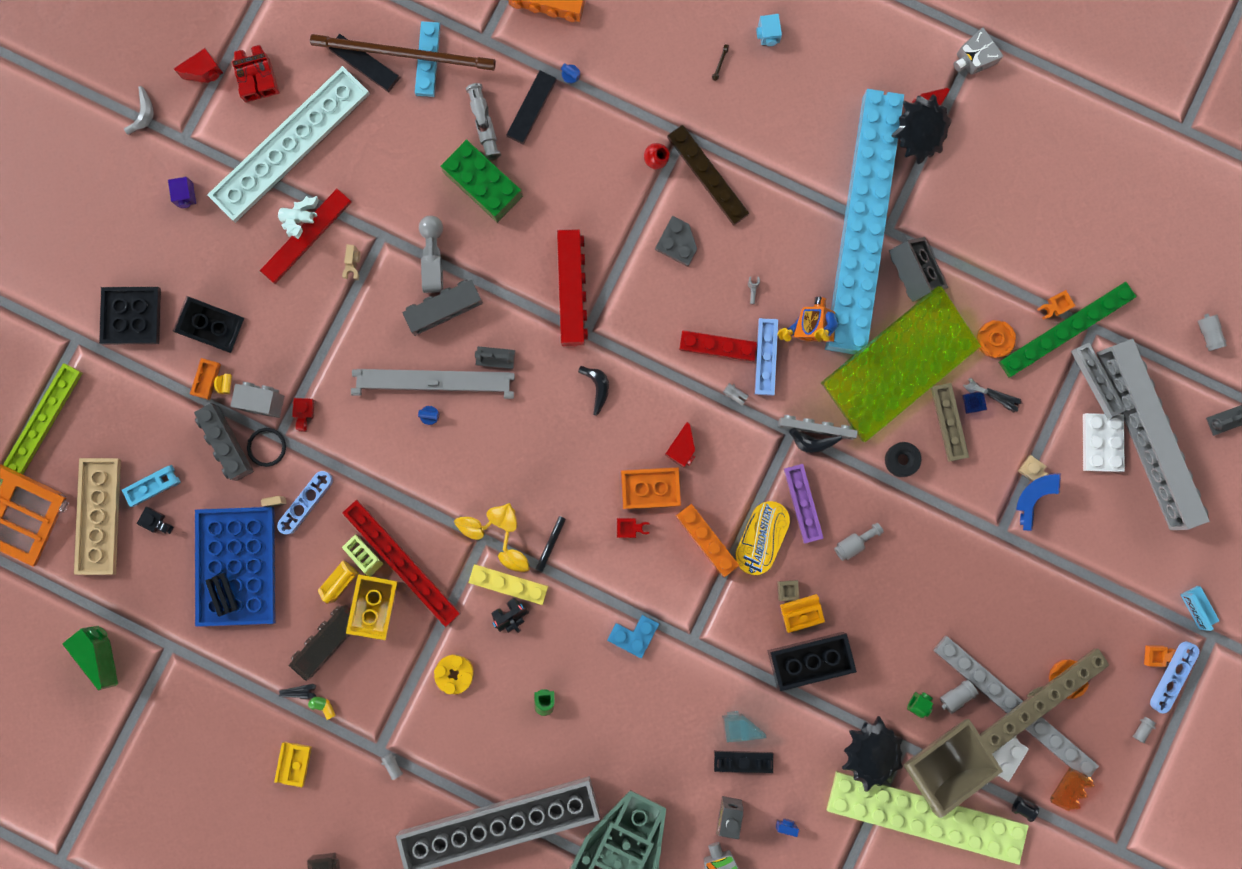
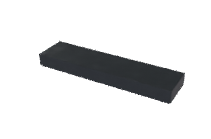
(367, 66)
(531, 107)

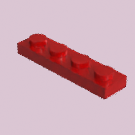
(718, 346)

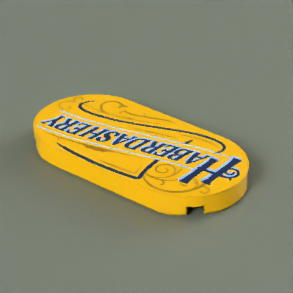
(762, 538)

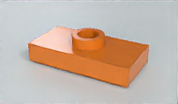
(204, 379)

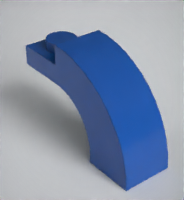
(1039, 487)

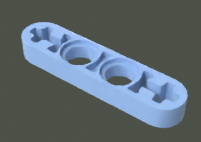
(307, 504)
(1177, 678)

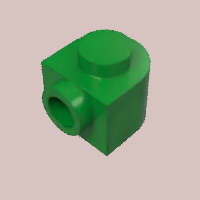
(544, 702)
(920, 705)

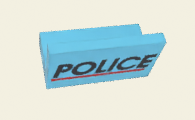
(1200, 608)

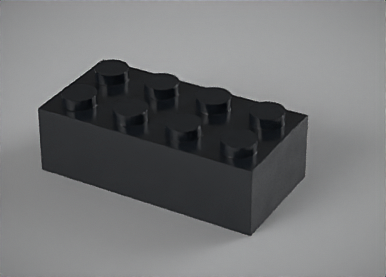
(812, 661)

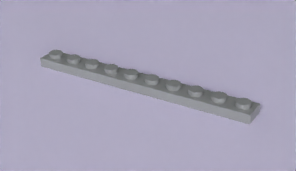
(1007, 701)

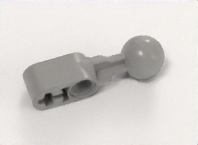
(431, 262)

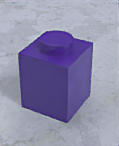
(182, 192)

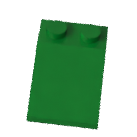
(94, 655)

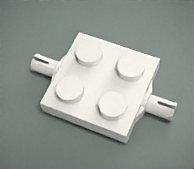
(1010, 757)

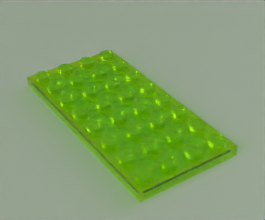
(901, 364)

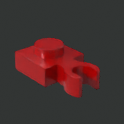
(627, 527)

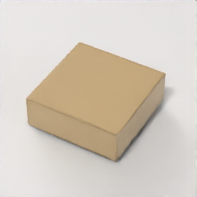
(273, 501)

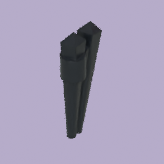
(1004, 399)
(301, 692)

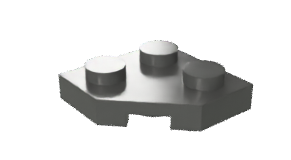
(677, 242)

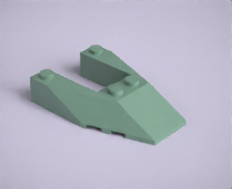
(625, 837)

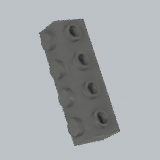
(442, 307)
(223, 441)

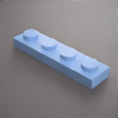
(766, 357)

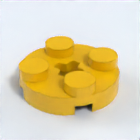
(442, 673)

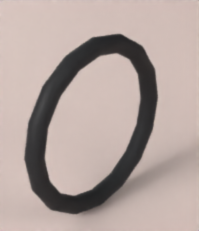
(250, 442)

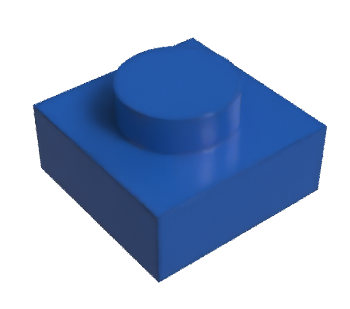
(787, 827)

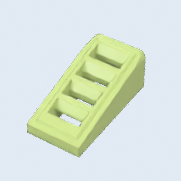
(371, 564)

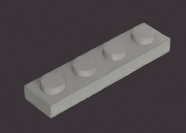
(1098, 380)
(825, 428)

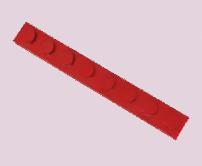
(401, 563)

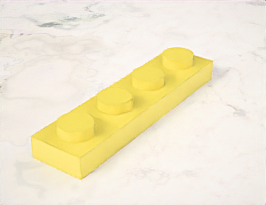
(508, 584)

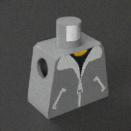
(978, 53)

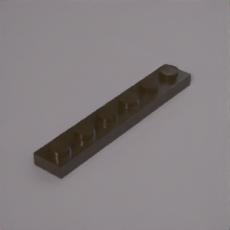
(708, 175)

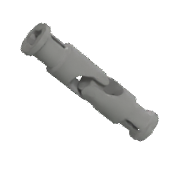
(480, 110)

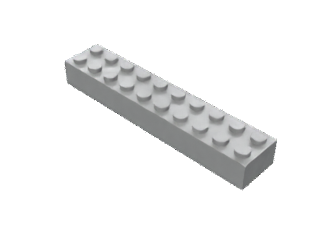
(1153, 437)
(498, 825)

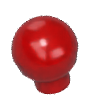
(656, 156)

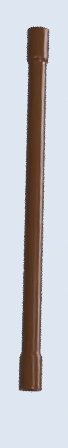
(326, 41)

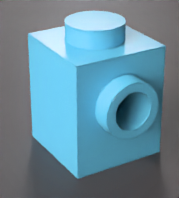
(769, 30)

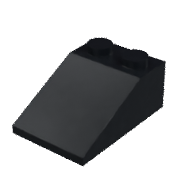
(208, 324)

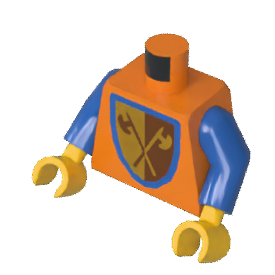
(813, 324)

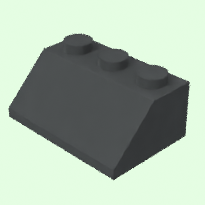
(917, 268)

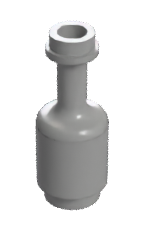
(855, 544)

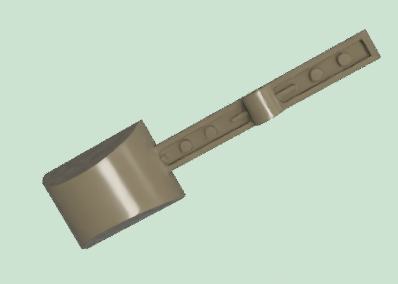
(963, 759)

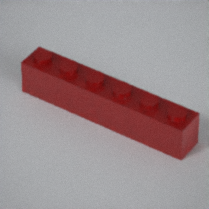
(570, 287)

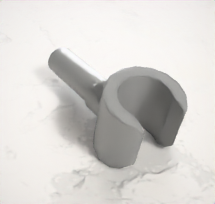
(753, 289)
(973, 386)

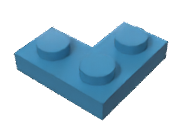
(637, 640)

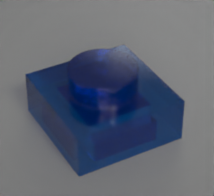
(974, 402)

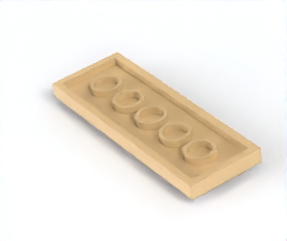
(97, 516)

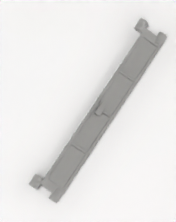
(433, 381)

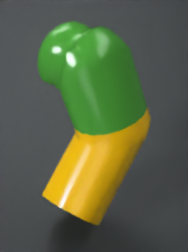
(322, 704)

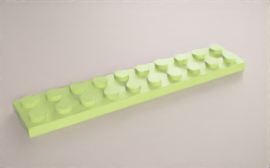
(912, 815)

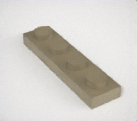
(949, 422)

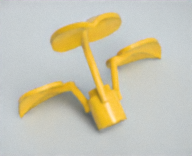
(504, 518)

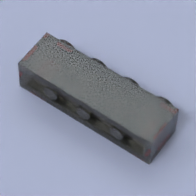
(322, 645)

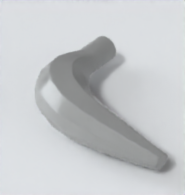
(145, 115)

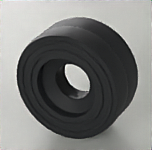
(910, 451)

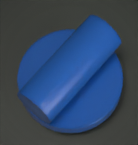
(570, 73)
(429, 415)

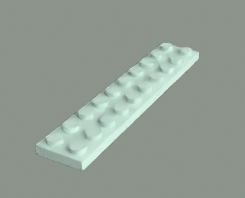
(288, 144)

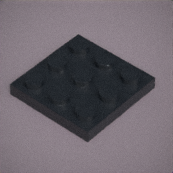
(130, 315)

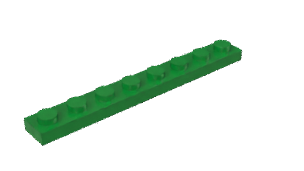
(1067, 329)

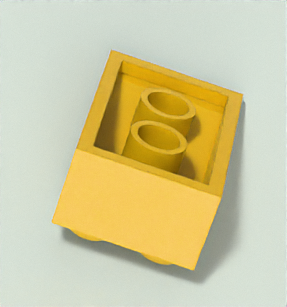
(371, 607)

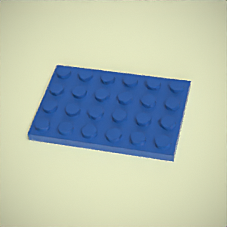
(243, 548)

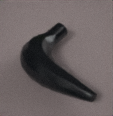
(602, 386)
(813, 446)

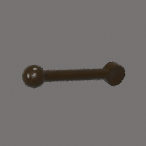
(715, 76)

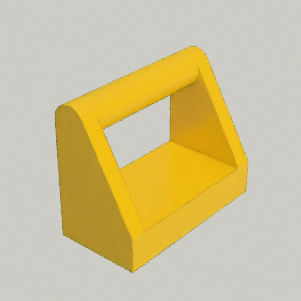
(337, 582)

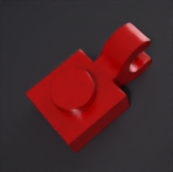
(302, 409)

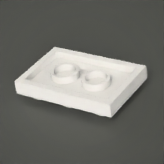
(1103, 443)

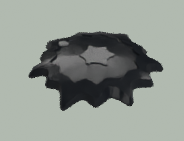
(923, 128)
(873, 754)

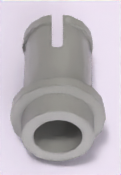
(734, 393)
(1144, 729)
(391, 766)

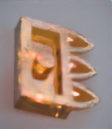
(1071, 789)

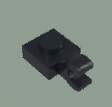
(154, 521)

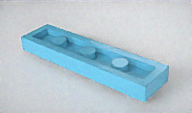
(427, 70)

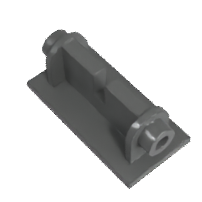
(495, 357)
(1225, 420)

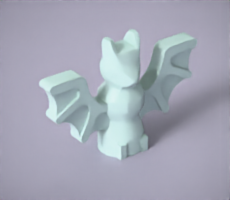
(294, 216)

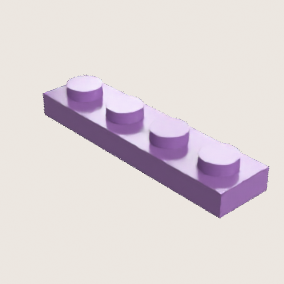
(803, 503)

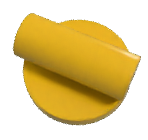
(223, 383)

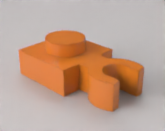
(1058, 304)
(1158, 655)

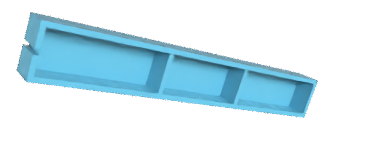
(865, 220)

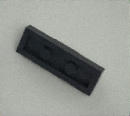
(743, 761)

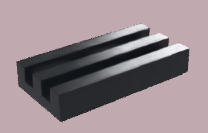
(209, 582)

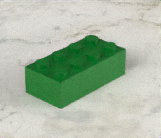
(481, 181)

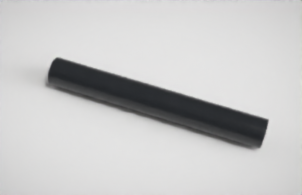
(550, 544)

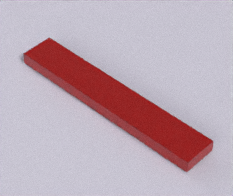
(294, 247)

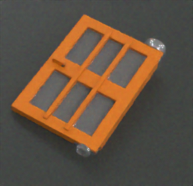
(27, 515)

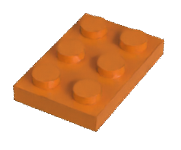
(650, 488)

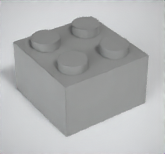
(257, 399)

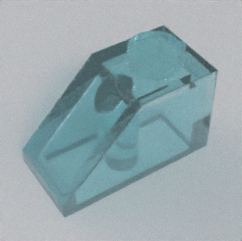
(740, 728)

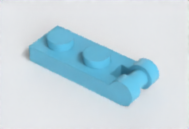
(150, 486)

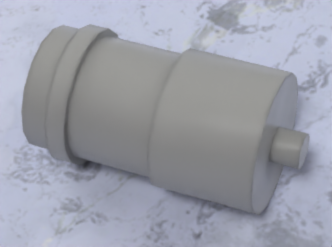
(1212, 332)
(956, 698)

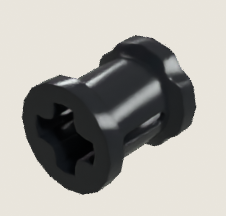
(1025, 809)

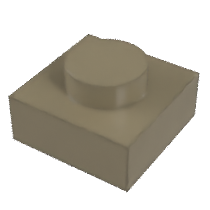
(788, 590)

